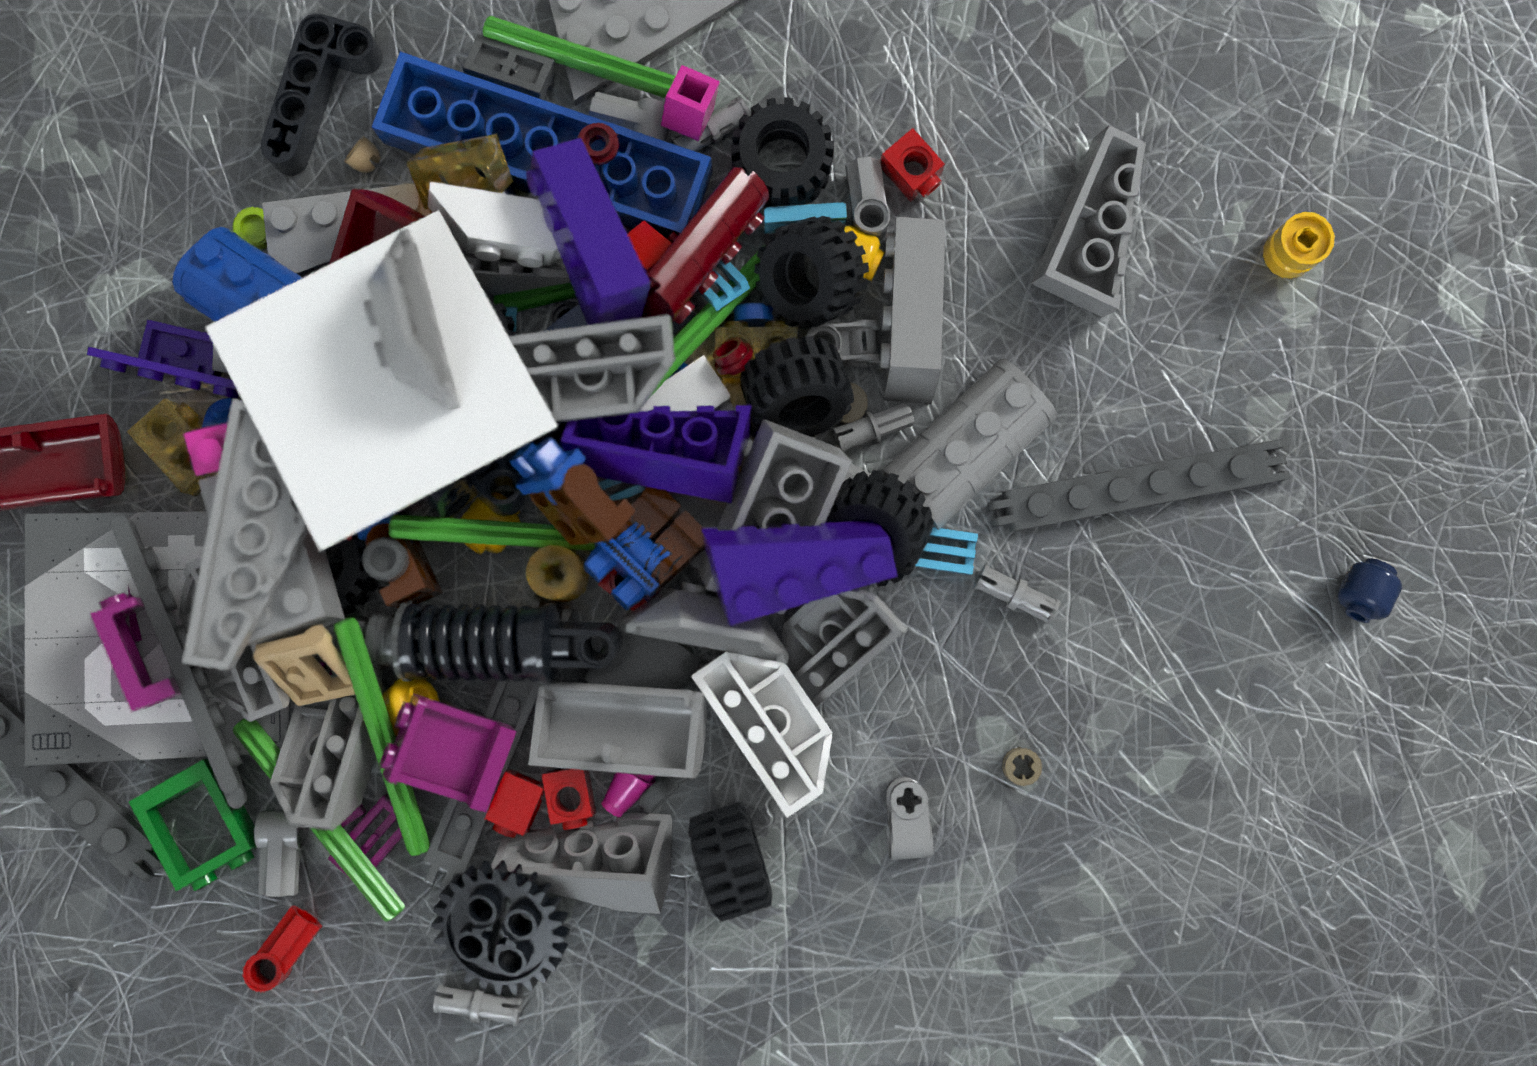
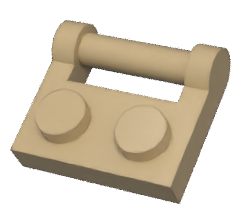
(299, 673)

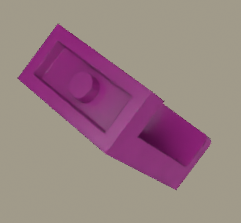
(125, 655)
(447, 751)

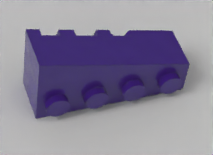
(588, 234)
(666, 449)
(794, 565)

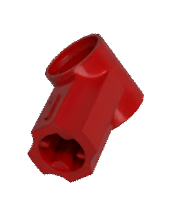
(282, 948)

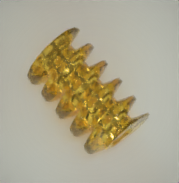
(544, 583)

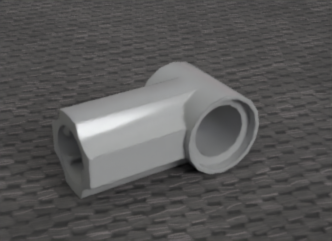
(637, 116)
(867, 194)
(279, 853)

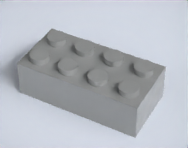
(782, 483)
(304, 595)

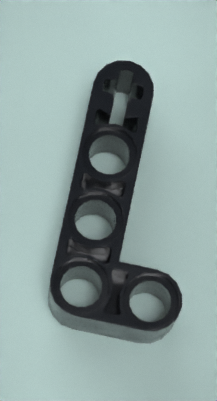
(313, 95)

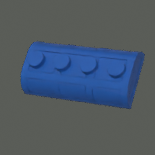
(227, 274)

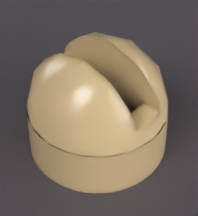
(360, 155)

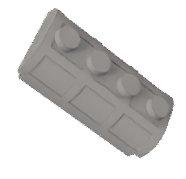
(973, 440)
(619, 729)

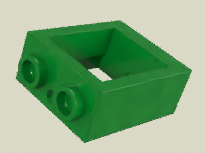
(163, 843)

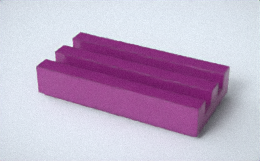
(383, 803)

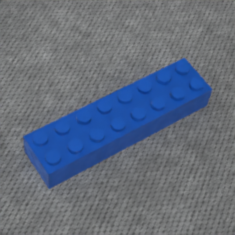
(440, 105)

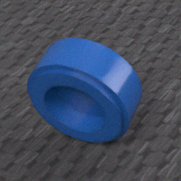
(754, 314)

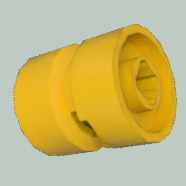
(1298, 245)

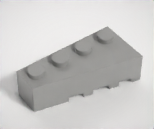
(1092, 233)
(914, 309)

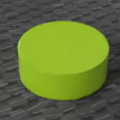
(251, 227)

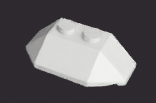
(495, 224)
(770, 724)

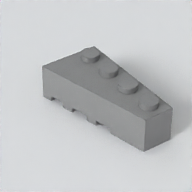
(306, 228)

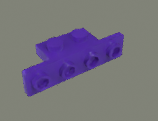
(174, 353)

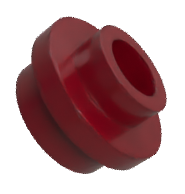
(603, 132)
(732, 356)

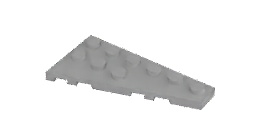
(628, 30)
(246, 548)

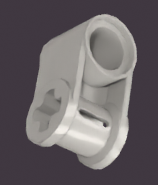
(848, 341)
(908, 827)

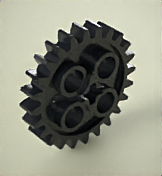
(465, 915)

